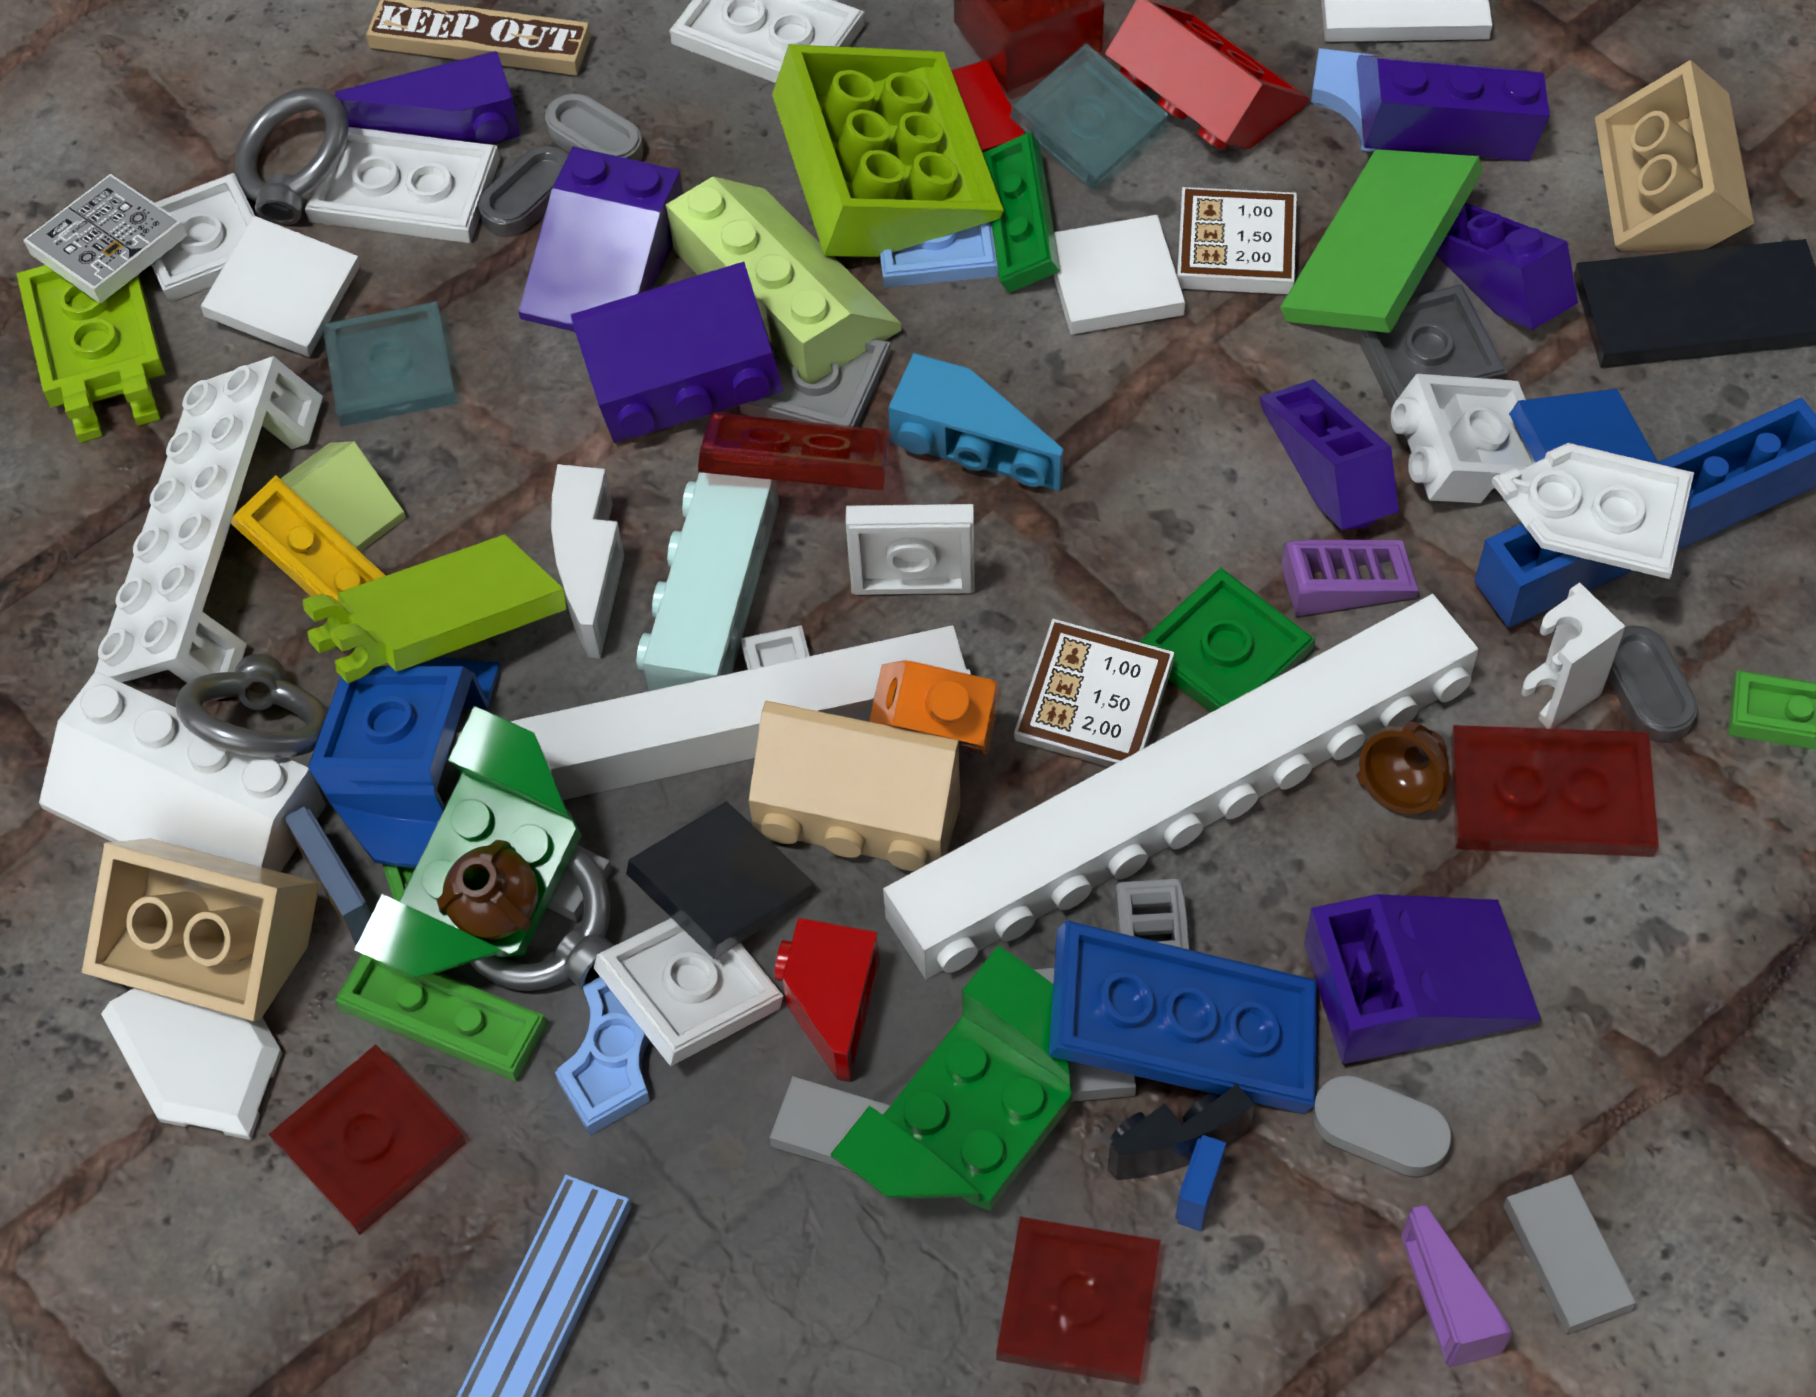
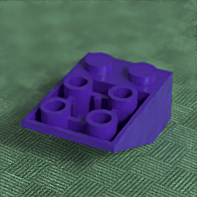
(1415, 972)

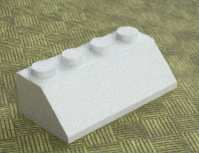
(138, 773)

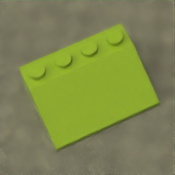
(881, 147)

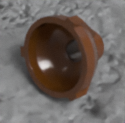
(1400, 774)
(499, 906)

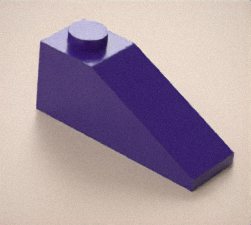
(447, 101)
(1334, 453)

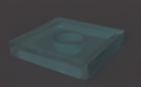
(1089, 115)
(389, 364)

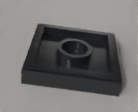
(720, 879)

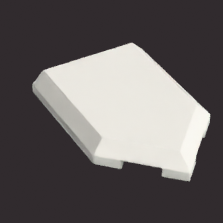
(1601, 506)
(195, 1060)

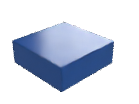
(1200, 1182)

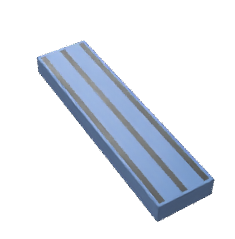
(548, 1292)

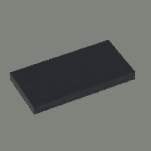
(1699, 302)

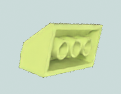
(806, 299)

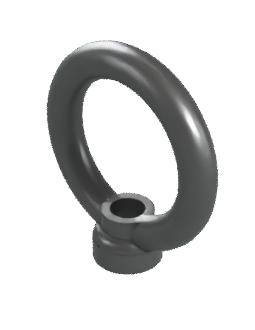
(281, 195)
(233, 684)
(578, 949)

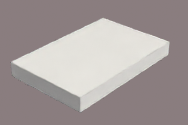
(1405, 20)
(757, 32)
(406, 185)

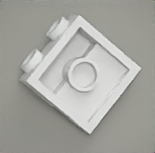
(1459, 434)

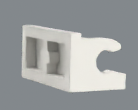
(1578, 655)

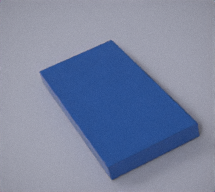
(1183, 1017)

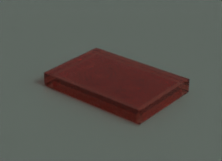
(794, 451)
(1553, 791)

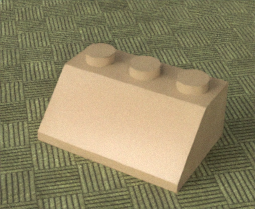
(1673, 165)
(854, 786)
(197, 926)

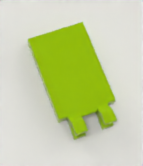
(91, 348)
(433, 608)

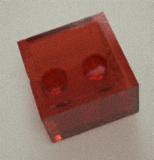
(1029, 36)

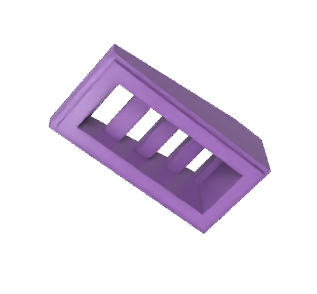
(1332, 594)
(1456, 1302)

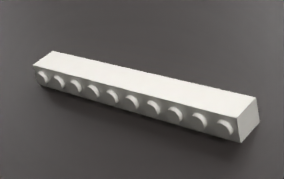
(1178, 787)

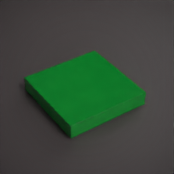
(1228, 642)

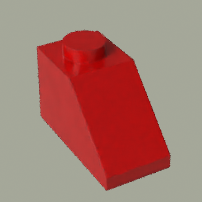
(829, 987)

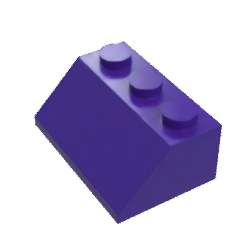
(1451, 107)
(677, 352)

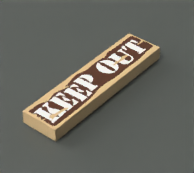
(469, 32)

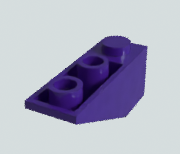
(1510, 266)

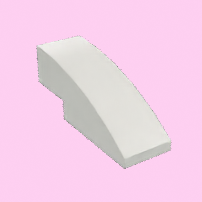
(586, 550)

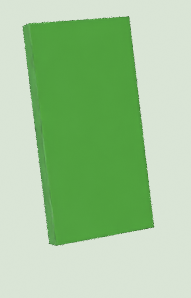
(1382, 240)

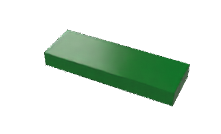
(1025, 231)

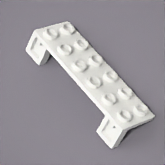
(190, 513)

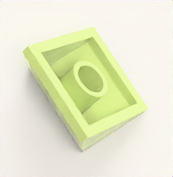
(346, 493)

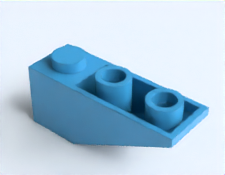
(963, 419)

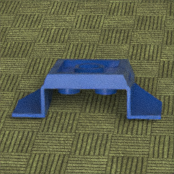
(389, 748)

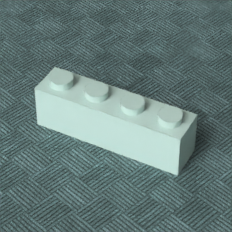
(709, 581)

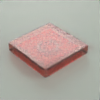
(367, 1139)
(1078, 1300)

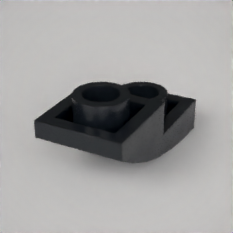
(1163, 1144)

